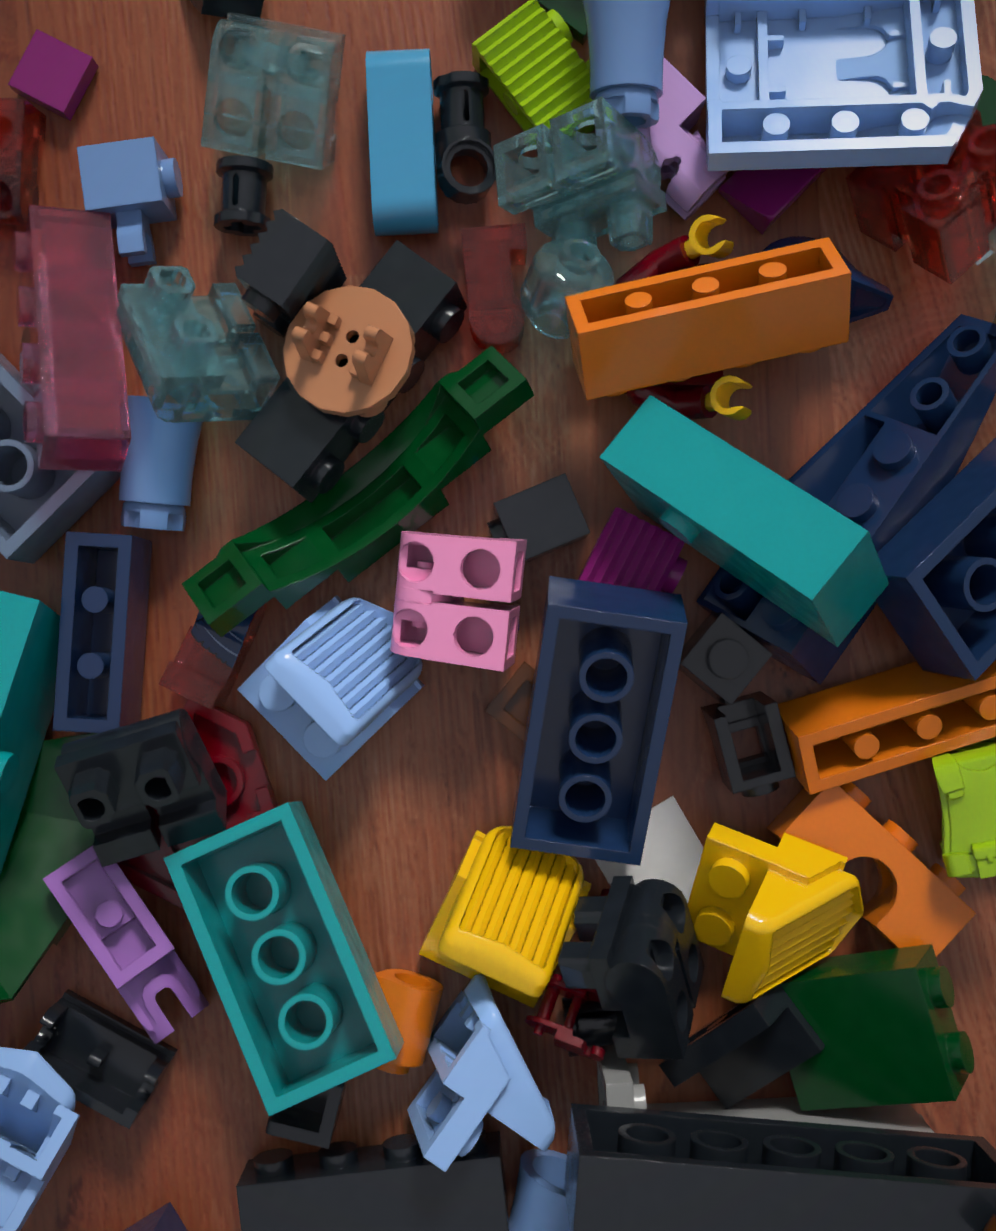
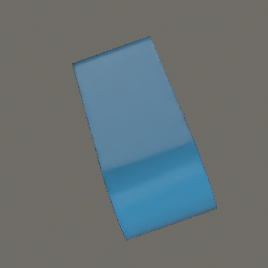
(401, 142)

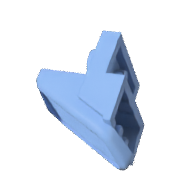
(334, 682)
(474, 1076)
(34, 1131)

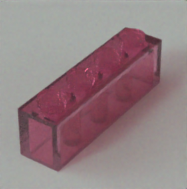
(74, 340)

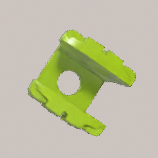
(968, 809)

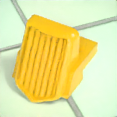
(770, 907)
(507, 915)

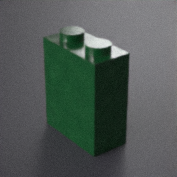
(882, 1031)

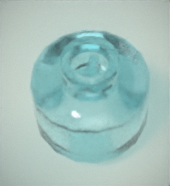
(560, 273)

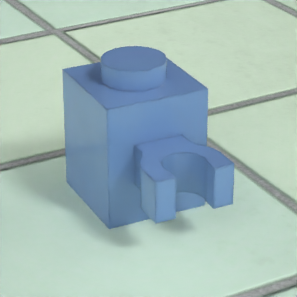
(133, 185)

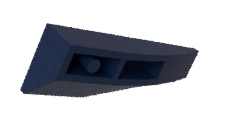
(879, 476)

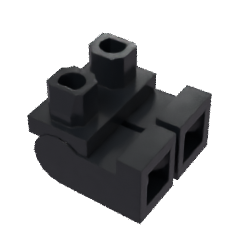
(143, 786)
(641, 962)

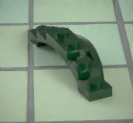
(371, 503)

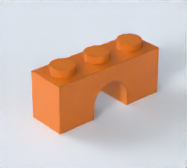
(911, 901)

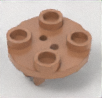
(376, 361)

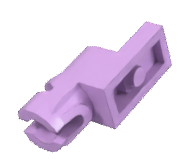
(678, 151)

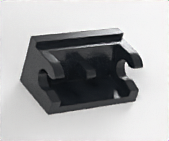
(102, 1057)

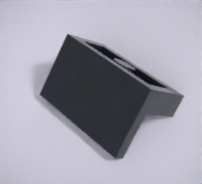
(747, 1047)

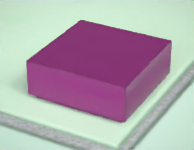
(53, 74)

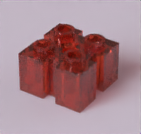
(934, 207)

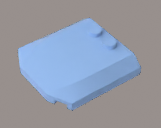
(838, 82)

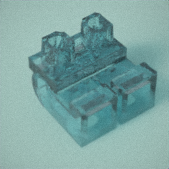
(273, 90)
(583, 180)
(195, 350)

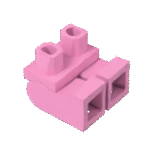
(430, 592)

